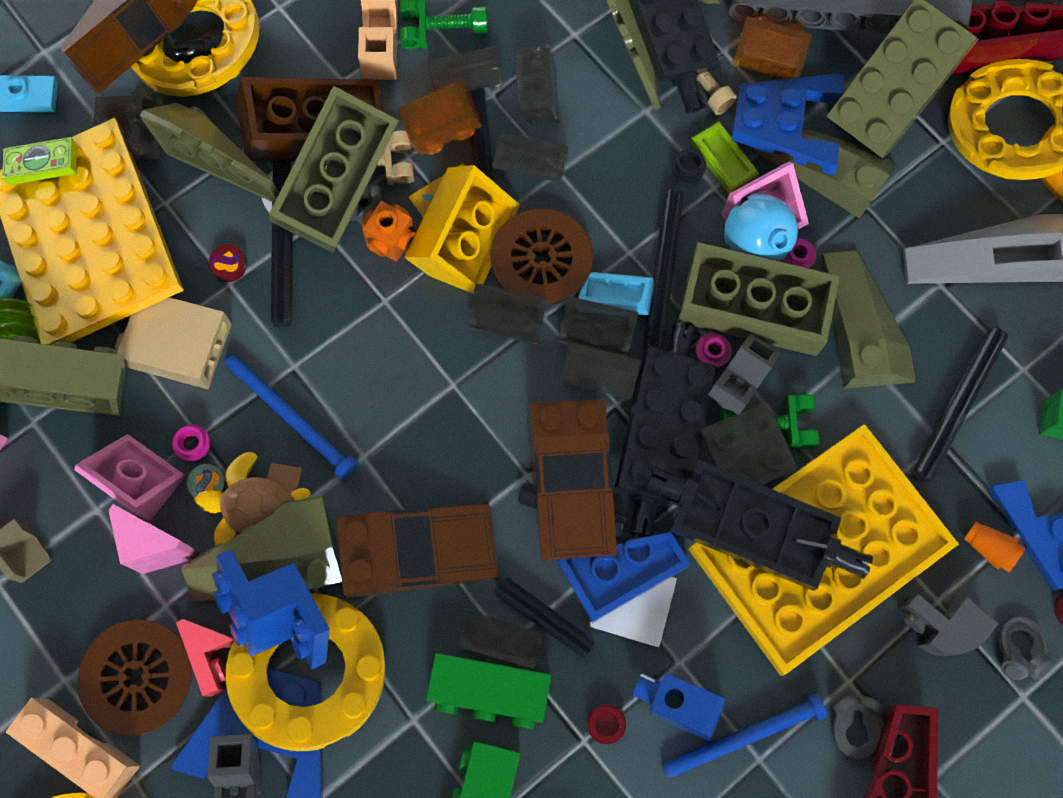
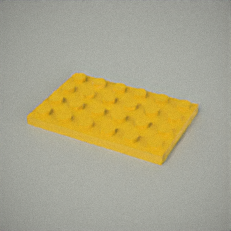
(88, 240)
(878, 517)

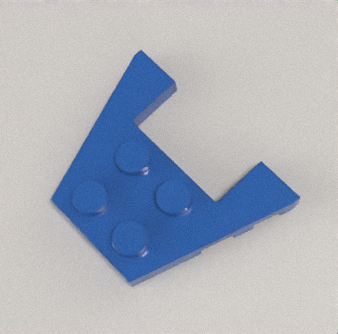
(773, 117)
(1040, 534)
(223, 721)

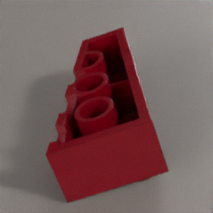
(1013, 33)
(906, 755)

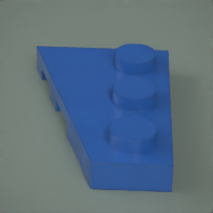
(613, 581)

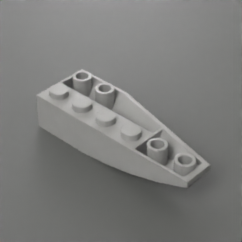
(1005, 252)

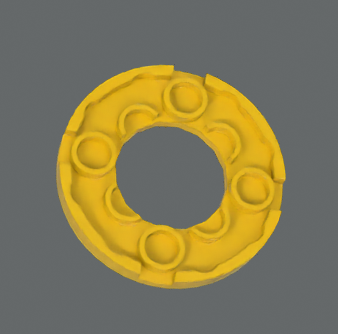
(209, 71)
(991, 151)
(320, 724)

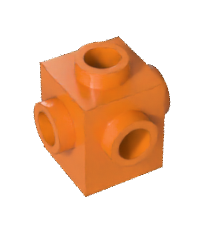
(388, 230)

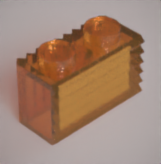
(772, 48)
(440, 118)

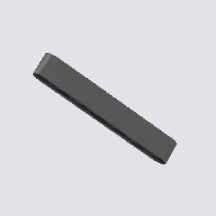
(843, 15)

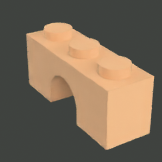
(378, 39)
(57, 740)

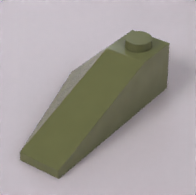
(631, 35)
(198, 142)
(857, 176)
(865, 332)
(293, 534)

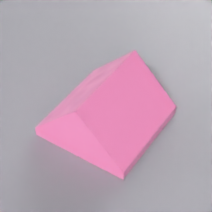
(778, 183)
(132, 476)
(145, 546)

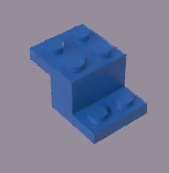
(271, 610)

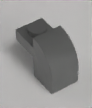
(744, 374)
(955, 632)
(234, 766)

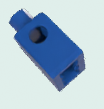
(696, 715)

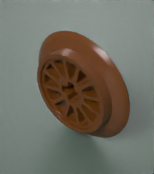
(537, 222)
(100, 655)

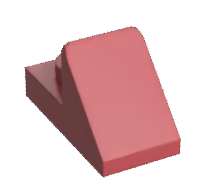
(201, 646)

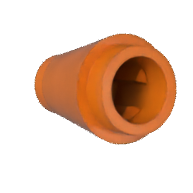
(995, 546)

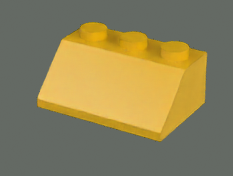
(461, 227)

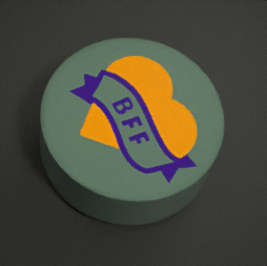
(206, 478)

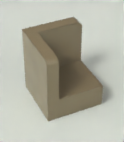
(21, 551)

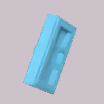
(28, 93)
(619, 291)

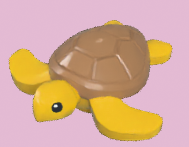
(245, 499)

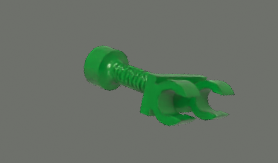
(415, 37)
(791, 407)

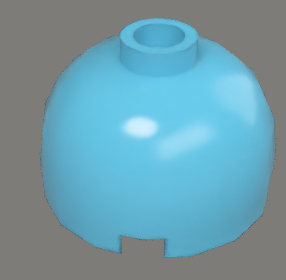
(762, 227)

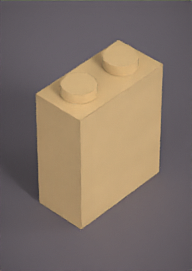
(175, 341)

